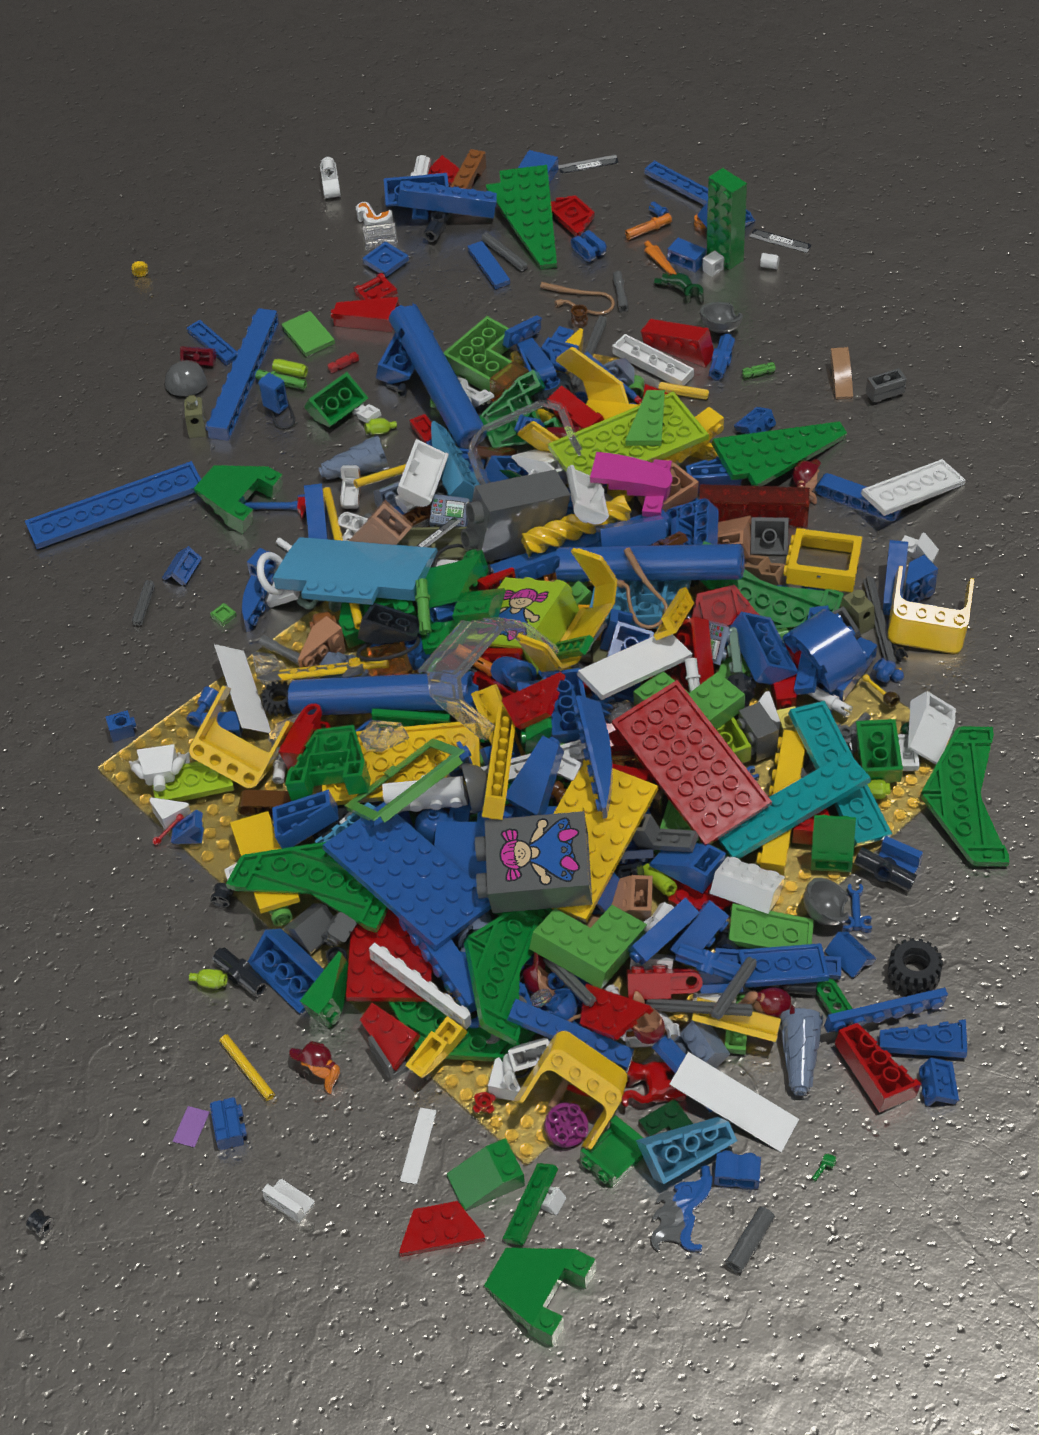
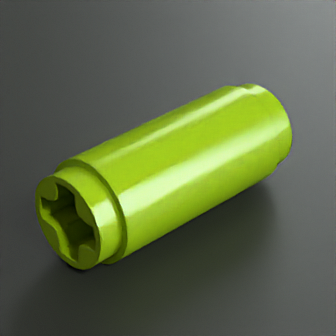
(290, 368)
(660, 880)

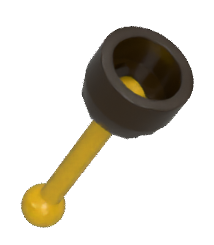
(890, 698)

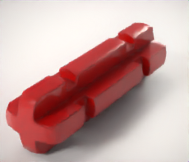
(343, 362)

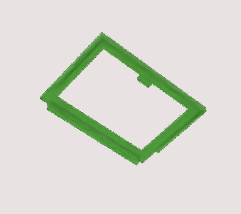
(414, 790)

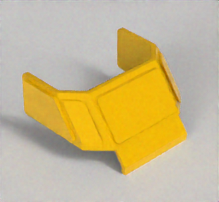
(604, 394)
(586, 620)

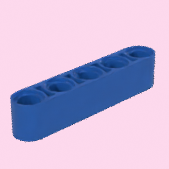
(537, 359)
(849, 494)

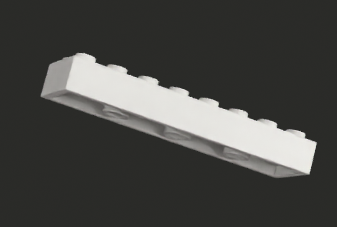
(653, 360)

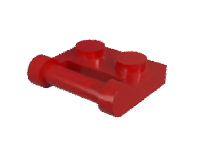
(383, 290)

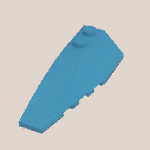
(456, 474)

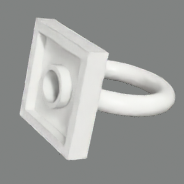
(276, 596)

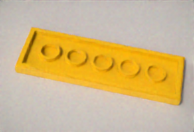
(258, 835)

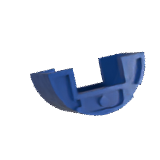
(828, 647)

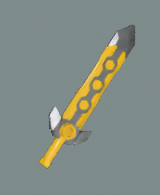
(353, 667)

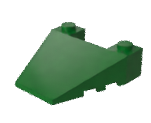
(512, 399)
(230, 486)
(452, 580)
(347, 623)
(329, 758)
(528, 1279)

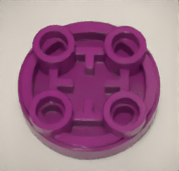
(566, 1125)

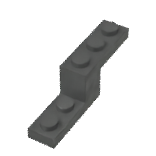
(652, 837)

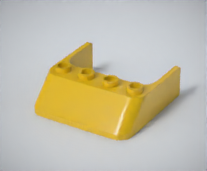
(928, 625)
(231, 754)
(586, 1071)

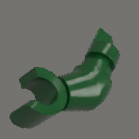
(682, 282)

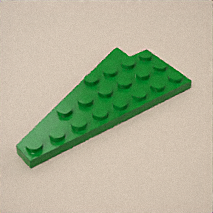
(526, 205)
(772, 453)

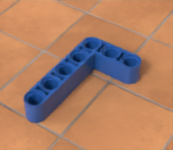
(702, 516)

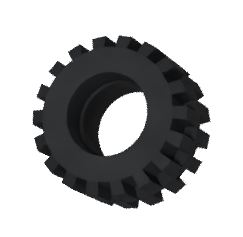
(915, 952)

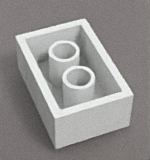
(747, 884)

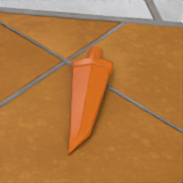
(655, 252)

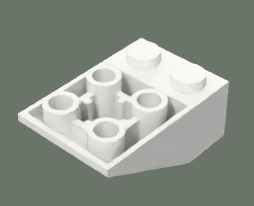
(540, 462)
(930, 726)

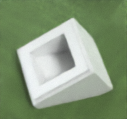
(553, 1200)

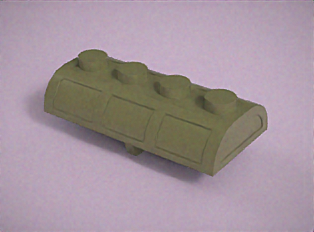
(453, 536)

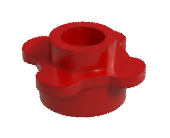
(484, 1097)

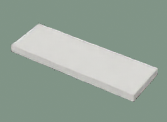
(913, 487)
(633, 665)

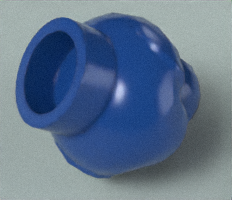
(885, 669)

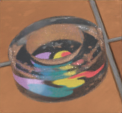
(541, 998)

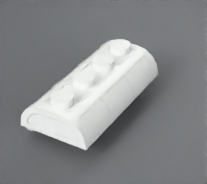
(421, 474)
(586, 497)
(445, 793)

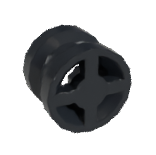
(221, 895)
(40, 1223)

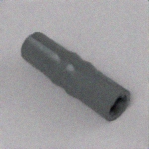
(750, 1239)

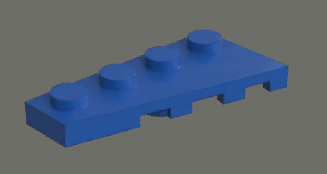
(937, 1040)

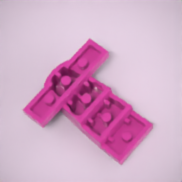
(636, 477)

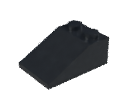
(387, 625)

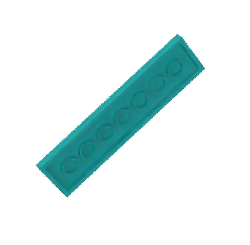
(825, 744)
(797, 804)

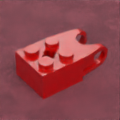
(300, 734)
(661, 981)

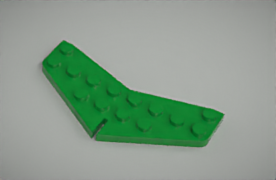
(784, 605)
(956, 797)
(308, 871)
(495, 964)
(424, 1018)

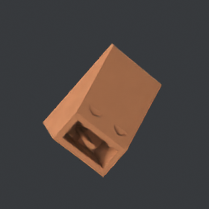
(383, 526)
(736, 532)
(323, 638)
(634, 896)

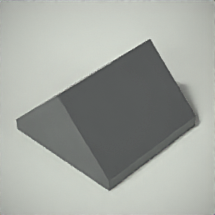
(769, 535)
(309, 926)

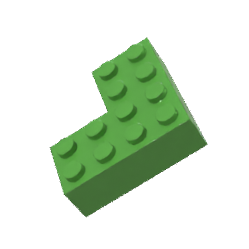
(479, 353)
(714, 697)
(586, 951)

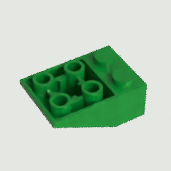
(833, 843)

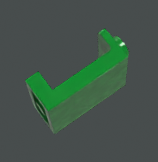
(613, 1152)

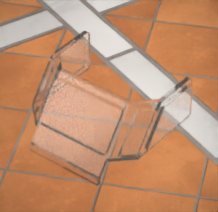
(564, 415)
(457, 656)

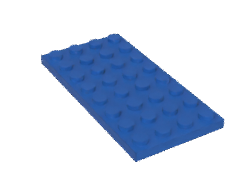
(409, 877)

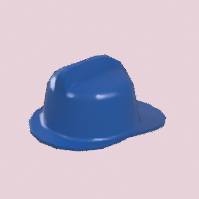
(512, 670)

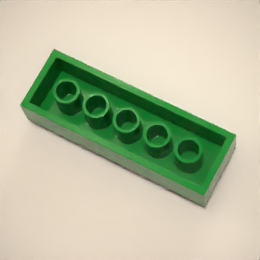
(726, 217)

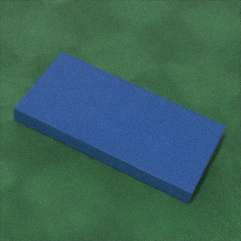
(786, 965)

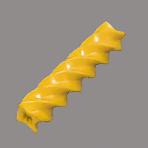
(571, 528)

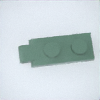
(734, 652)

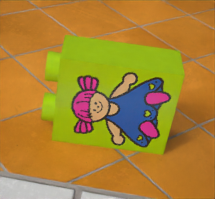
(542, 604)

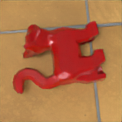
(657, 1083)

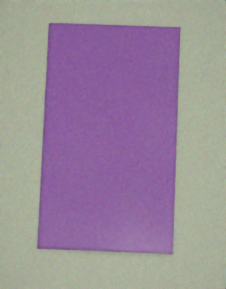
(191, 1126)

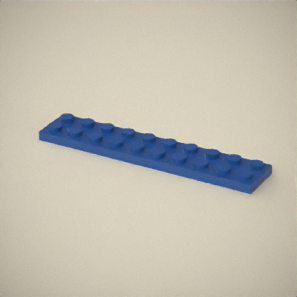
(113, 505)

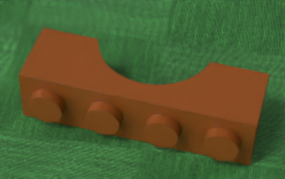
(472, 166)

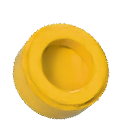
(139, 269)

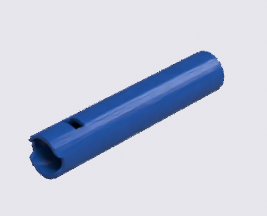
(436, 374)
(661, 562)
(362, 694)

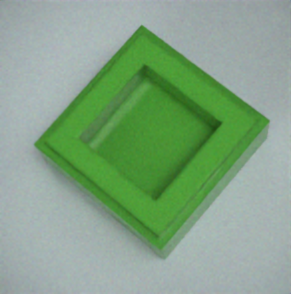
(223, 614)

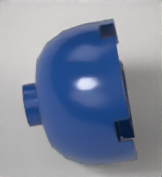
(426, 822)
(562, 1004)

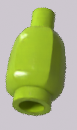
(379, 426)
(879, 788)
(209, 978)

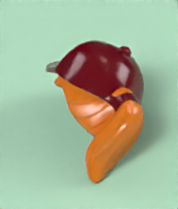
(319, 1061)

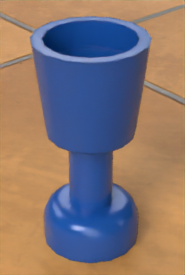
(205, 702)

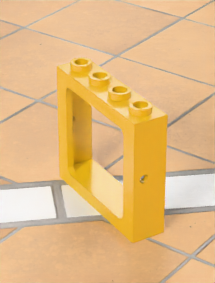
(830, 578)

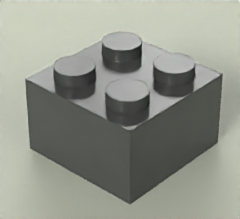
(759, 731)

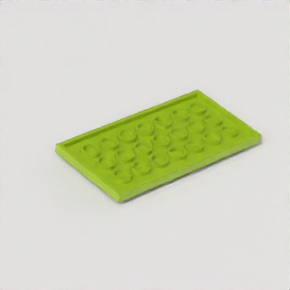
(609, 436)

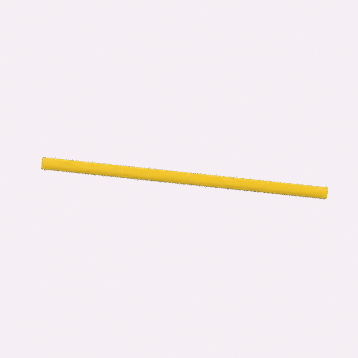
(337, 535)

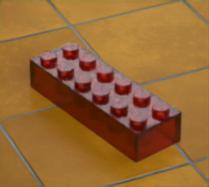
(759, 501)

